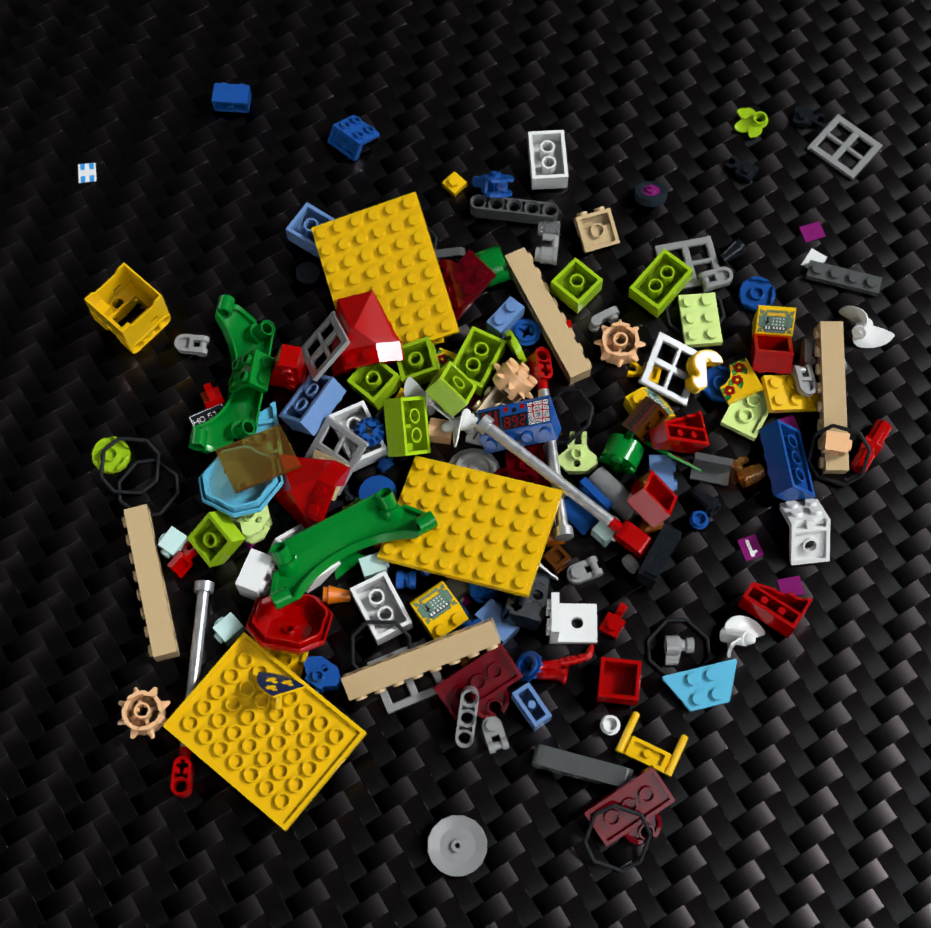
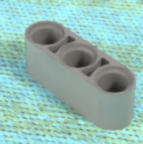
(467, 726)

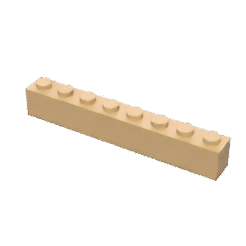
(546, 314)
(831, 389)
(151, 583)
(420, 659)

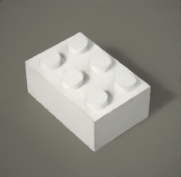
(547, 159)
(348, 418)
(379, 601)

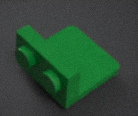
(252, 371)

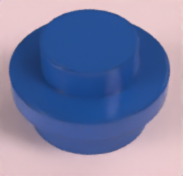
(385, 463)
(699, 520)

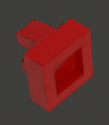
(211, 396)

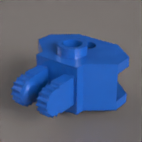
(494, 184)
(321, 680)

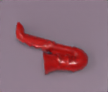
(553, 668)

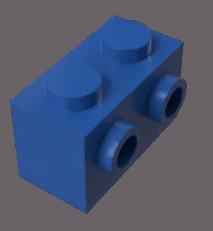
(231, 97)

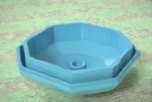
(219, 493)

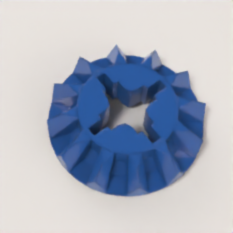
(523, 325)
(372, 423)
(522, 664)

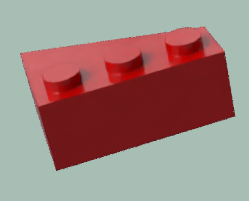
(288, 368)
(681, 434)
(774, 607)

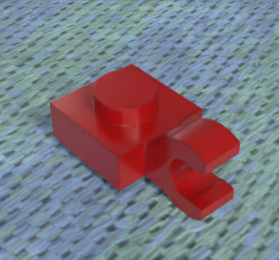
(182, 560)
(613, 623)

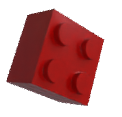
(771, 353)
(652, 499)
(619, 681)

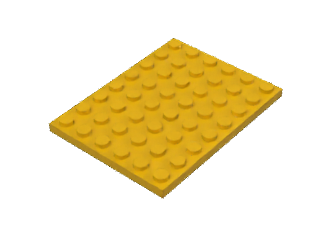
(394, 256)
(487, 526)
(262, 751)

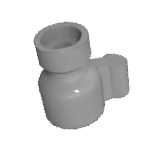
(674, 646)

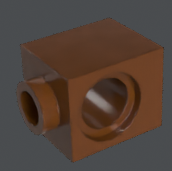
(556, 559)

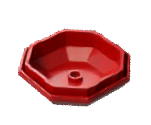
(292, 628)

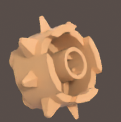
(625, 351)
(514, 379)
(133, 709)

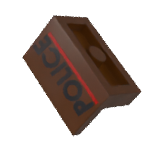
(644, 418)

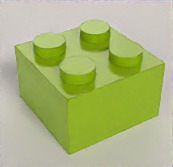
(576, 285)
(419, 361)
(375, 383)
(451, 389)
(216, 538)

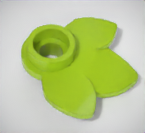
(749, 122)

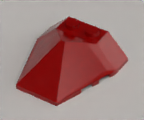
(369, 334)
(310, 489)

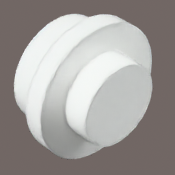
(610, 725)

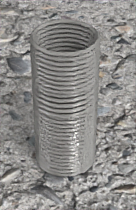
(614, 493)

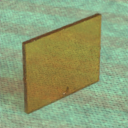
(257, 458)

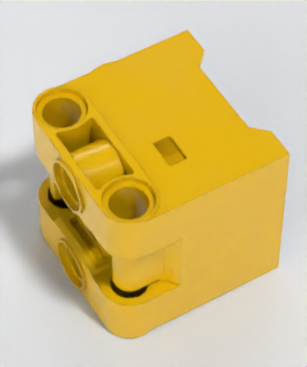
(131, 291)

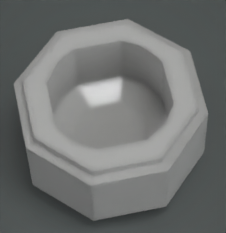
(631, 563)

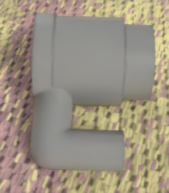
(548, 255)

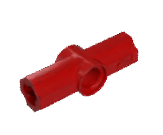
(875, 440)

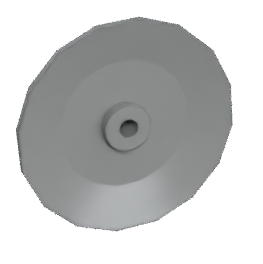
(476, 459)
(457, 845)

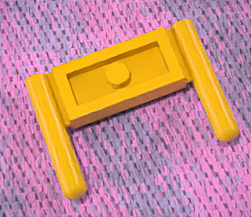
(647, 753)

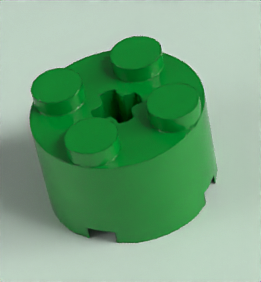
(495, 260)
(621, 454)

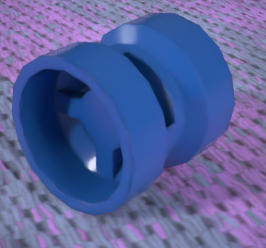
(406, 579)

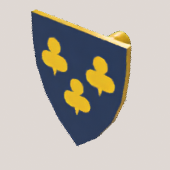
(276, 686)

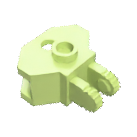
(576, 455)
(253, 525)

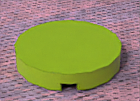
(514, 346)
(115, 458)

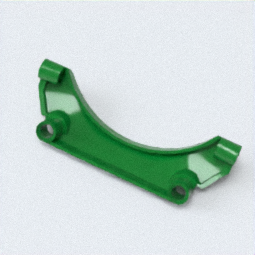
(241, 409)
(361, 525)

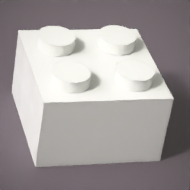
(256, 575)

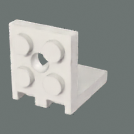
(807, 523)
(560, 618)

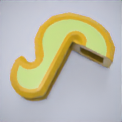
(697, 369)

